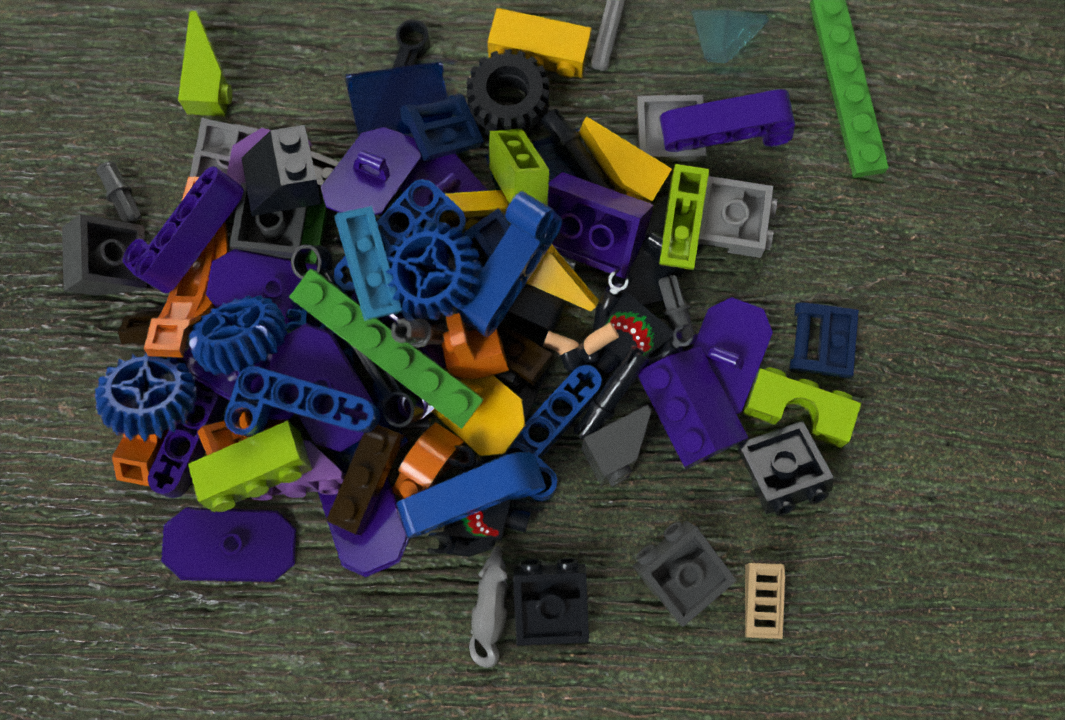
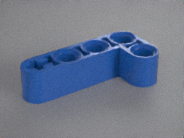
(417, 216)
(511, 263)
(307, 403)
(556, 424)
(471, 492)

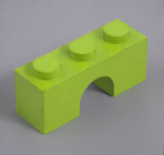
(831, 414)

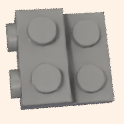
(737, 216)

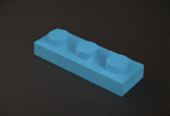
(367, 262)

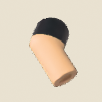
(598, 339)
(567, 349)

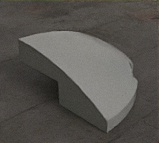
(216, 144)

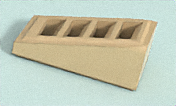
(777, 601)

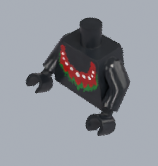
(635, 327)
(483, 529)

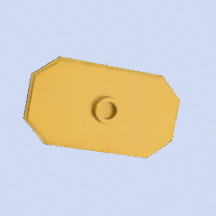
(494, 422)

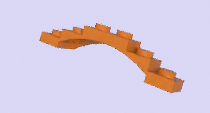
(187, 301)

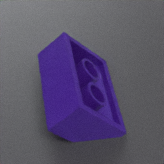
(598, 223)
(692, 406)

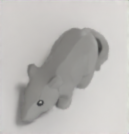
(489, 614)

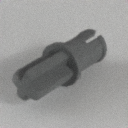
(118, 192)
(675, 305)
(417, 332)

